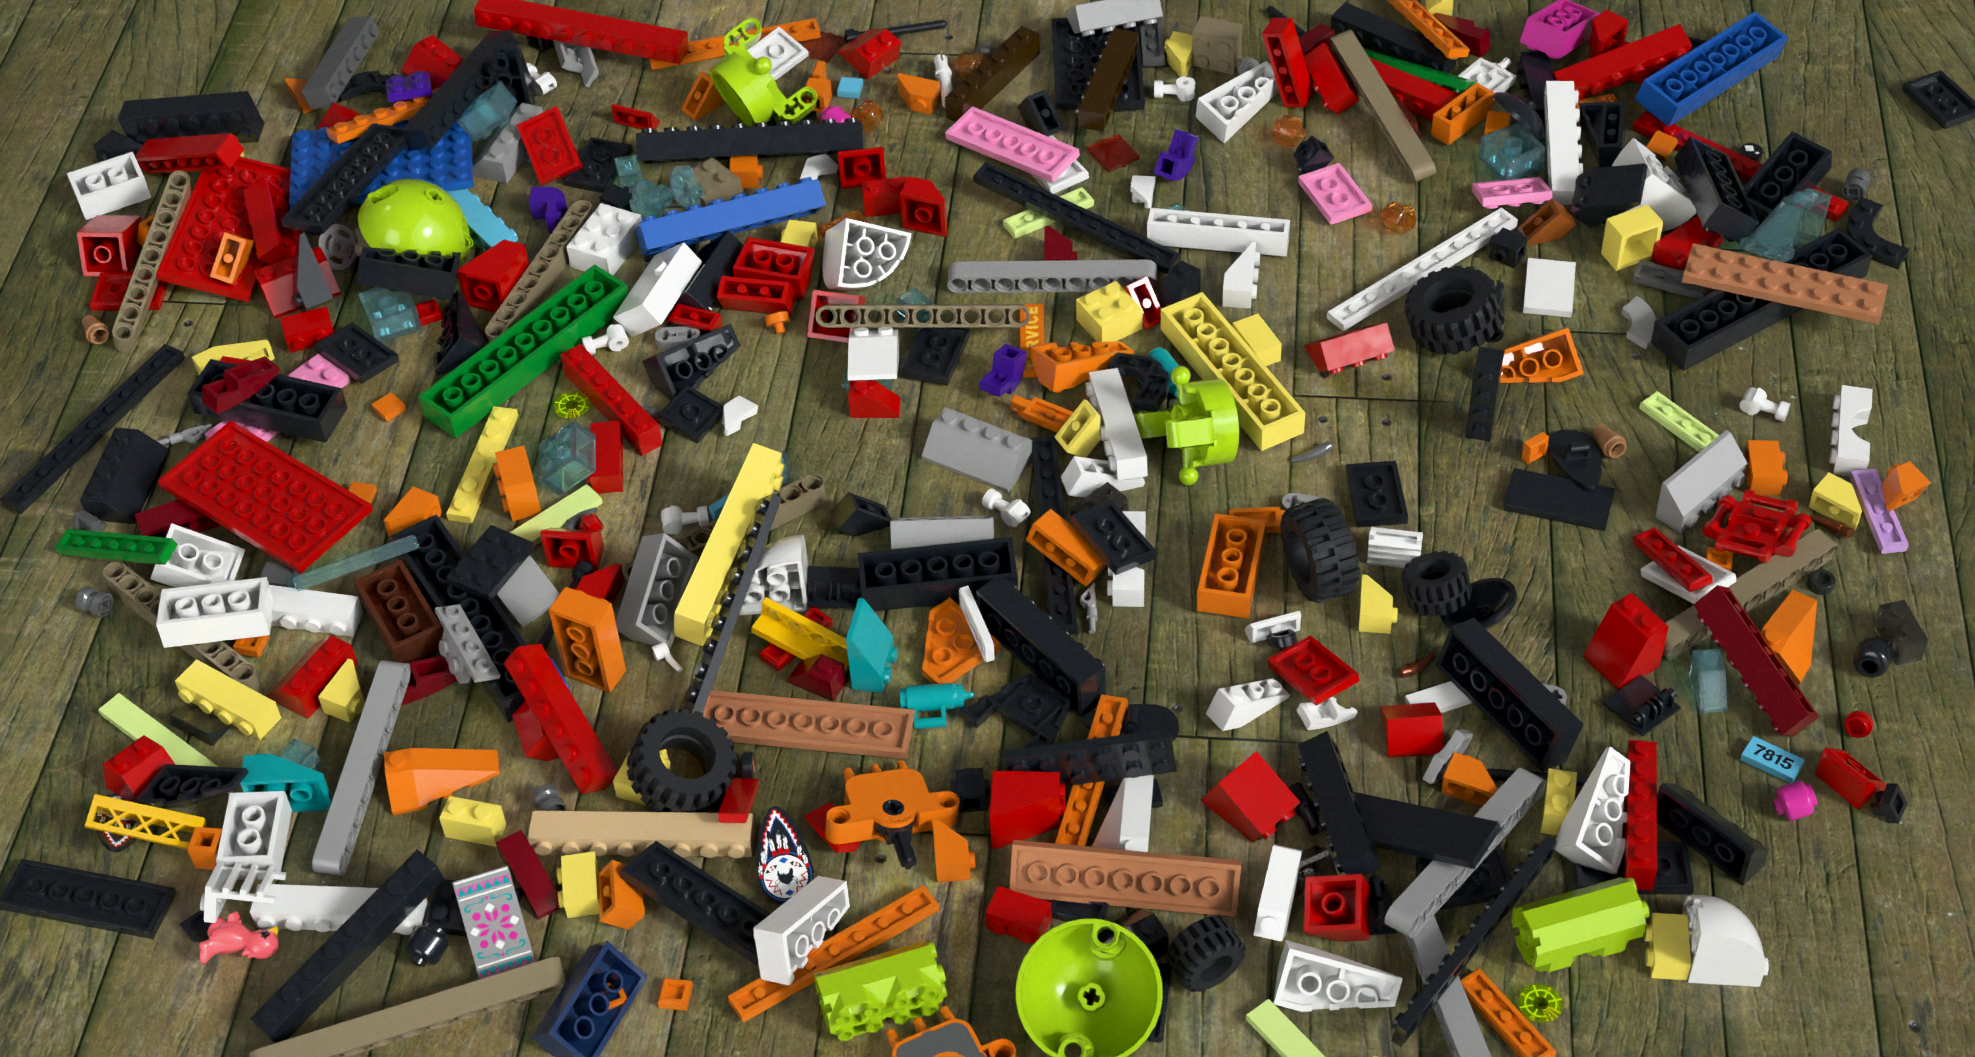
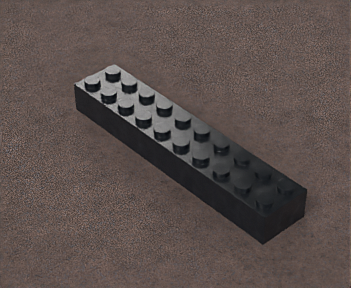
(740, 140)
(1728, 318)
(429, 567)

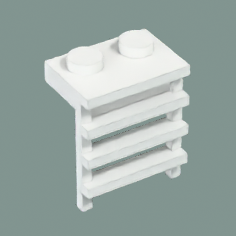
(1393, 547)
(222, 882)

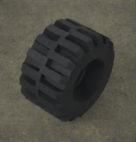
(1436, 583)
(1205, 953)

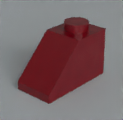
(1057, 246)
(819, 676)

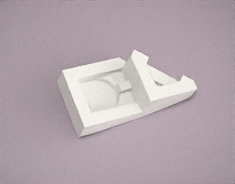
(818, 165)
(1142, 189)
(735, 412)
(1324, 714)

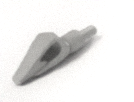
(189, 435)
(1090, 606)

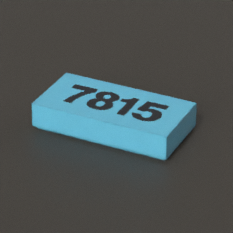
(1772, 759)

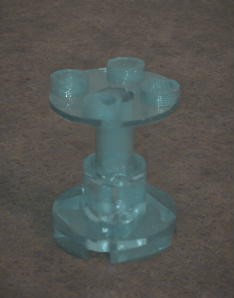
(653, 199)

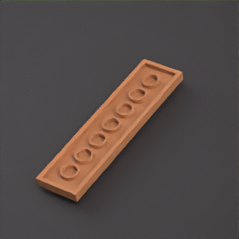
(1785, 283)
(812, 724)
(1126, 878)

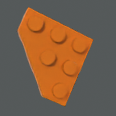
(950, 645)

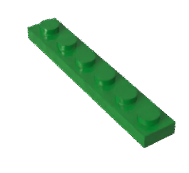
(1438, 77)
(116, 546)

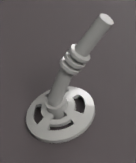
(339, 246)

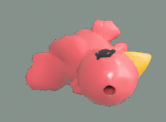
(232, 937)

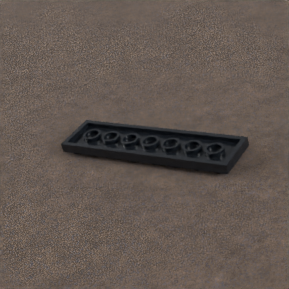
(346, 179)

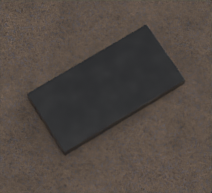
(1558, 499)
(1672, 872)

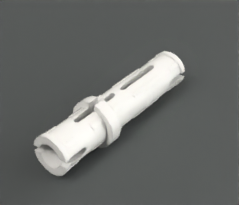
(943, 75)

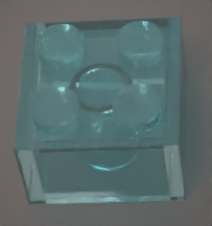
(487, 112)
(1512, 152)
(389, 313)
(567, 457)

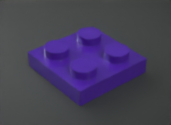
(408, 87)

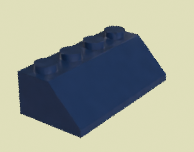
(578, 1019)

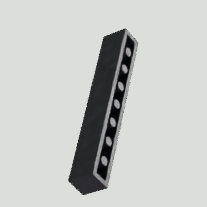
(455, 94)
(347, 948)

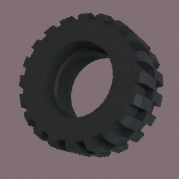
(1455, 329)
(1319, 550)
(695, 735)

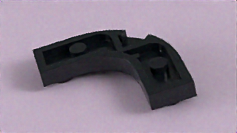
(364, 83)
(1861, 230)
(1150, 372)

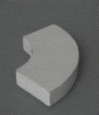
(1641, 320)
(1441, 760)

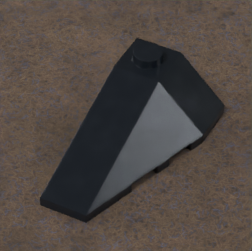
(691, 361)
(189, 784)

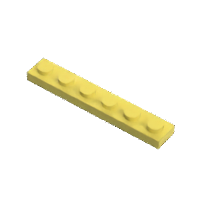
(480, 467)

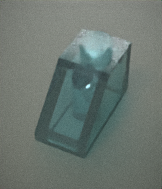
(1708, 680)

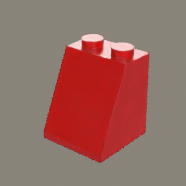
(109, 244)
(493, 275)
(1627, 642)
(1252, 799)
(1024, 805)

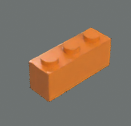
(1462, 113)
(1065, 547)

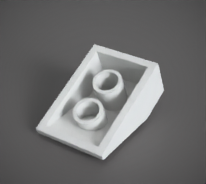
(873, 354)
(197, 559)

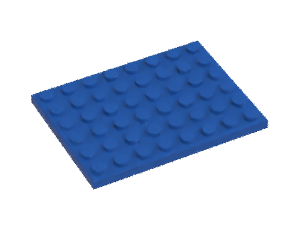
(446, 164)

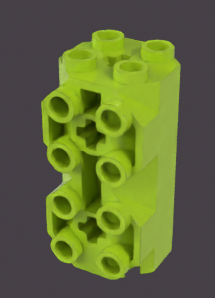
(1578, 922)
(885, 985)

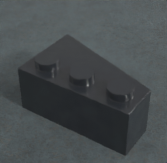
(1604, 129)

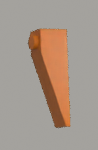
(1542, 359)
(1069, 366)
(1792, 633)
(428, 774)

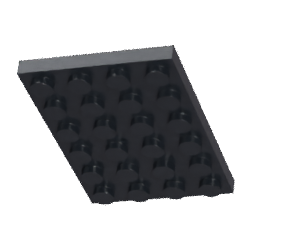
(1075, 61)

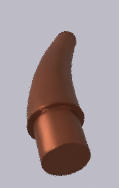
(1836, 527)
(1413, 668)

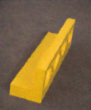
(798, 640)
(147, 816)

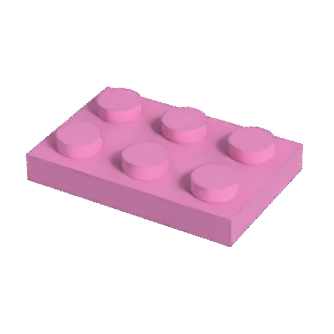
(1512, 192)
(1335, 193)

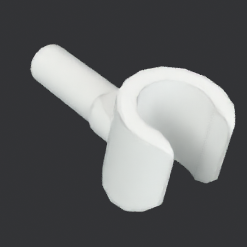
(662, 651)

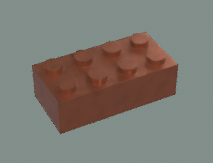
(399, 612)

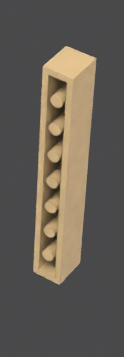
(635, 831)

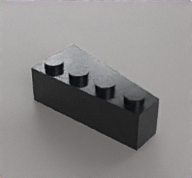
(409, 271)

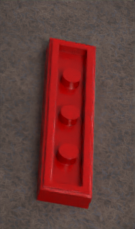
(1672, 559)

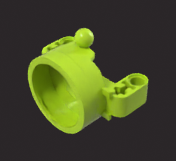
(750, 87)
(1199, 424)

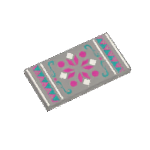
(493, 922)

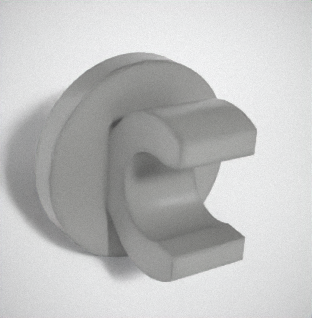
(1246, 64)

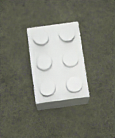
(109, 185)
(604, 239)
(255, 830)

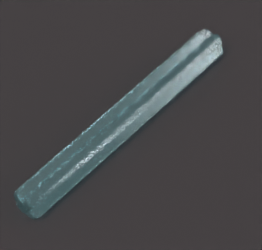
(355, 562)

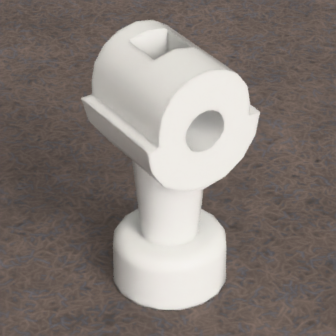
(541, 83)
(1183, 88)
(614, 338)
(1756, 400)
(1011, 513)
(674, 518)

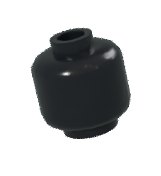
(1872, 657)
(427, 945)

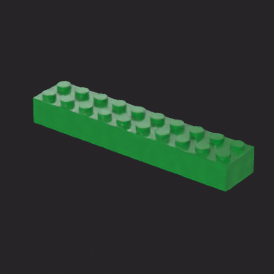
(523, 351)

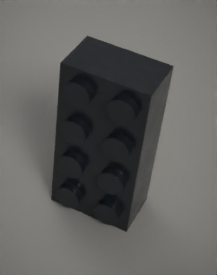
(1791, 168)

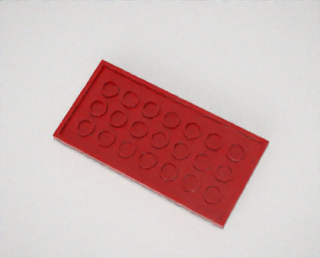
(214, 209)
(265, 496)

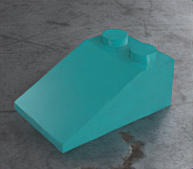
(869, 650)
(303, 786)

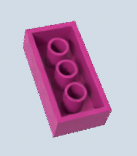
(1558, 28)

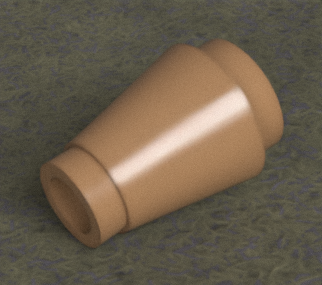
(95, 329)
(1610, 442)

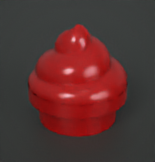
(591, 522)
(1858, 724)

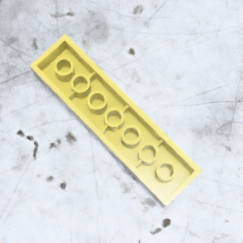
(1219, 352)
(710, 579)

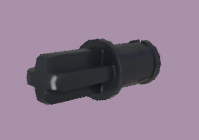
(1306, 809)

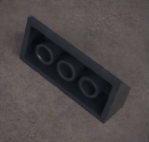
(717, 261)
(124, 476)
(1709, 833)

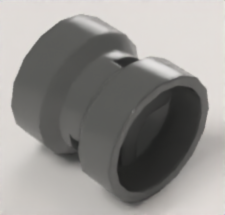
(1856, 184)
(97, 602)
(547, 798)

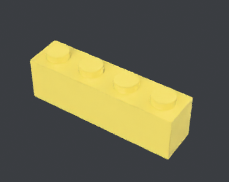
(227, 699)

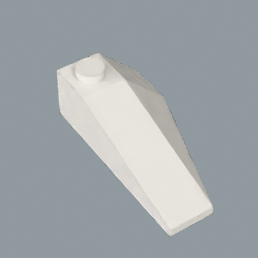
(1128, 817)
(1595, 821)
(1322, 980)

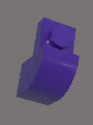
(1179, 159)
(548, 204)
(1006, 371)

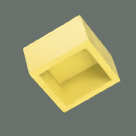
(1631, 237)
(1109, 313)

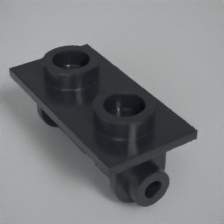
(1379, 904)

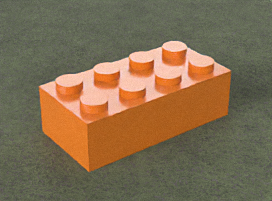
(1231, 565)
(587, 639)

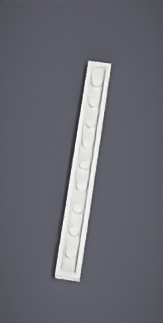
(1403, 279)

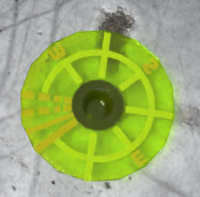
(571, 404)
(1540, 1003)

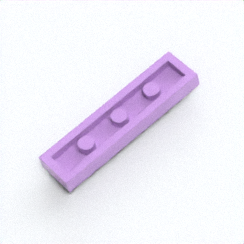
(1882, 523)

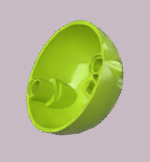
(414, 217)
(1067, 967)

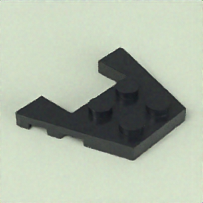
(1027, 704)

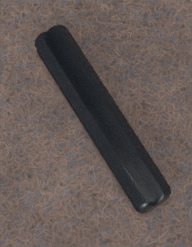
(1158, 1032)

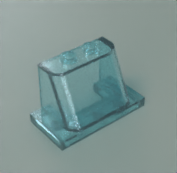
(1791, 223)

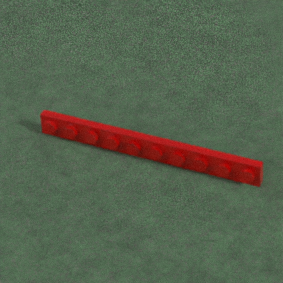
(1745, 167)

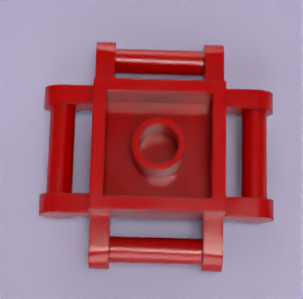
(1755, 529)

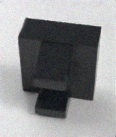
(1890, 803)

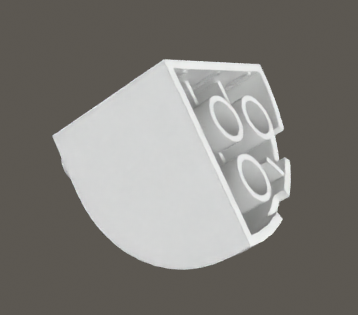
(1661, 187)
(861, 254)
(780, 576)
(1722, 944)

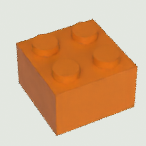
(516, 483)

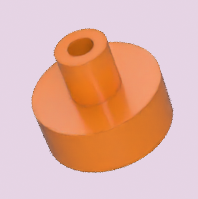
(778, 320)

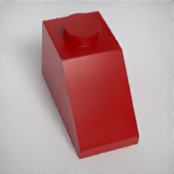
(1144, 295)
(872, 400)
(603, 583)

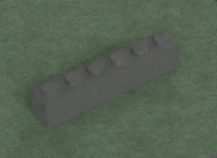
(340, 62)

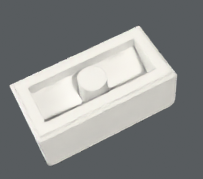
(1259, 630)

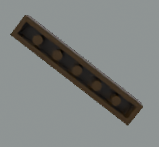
(993, 73)
(1107, 80)

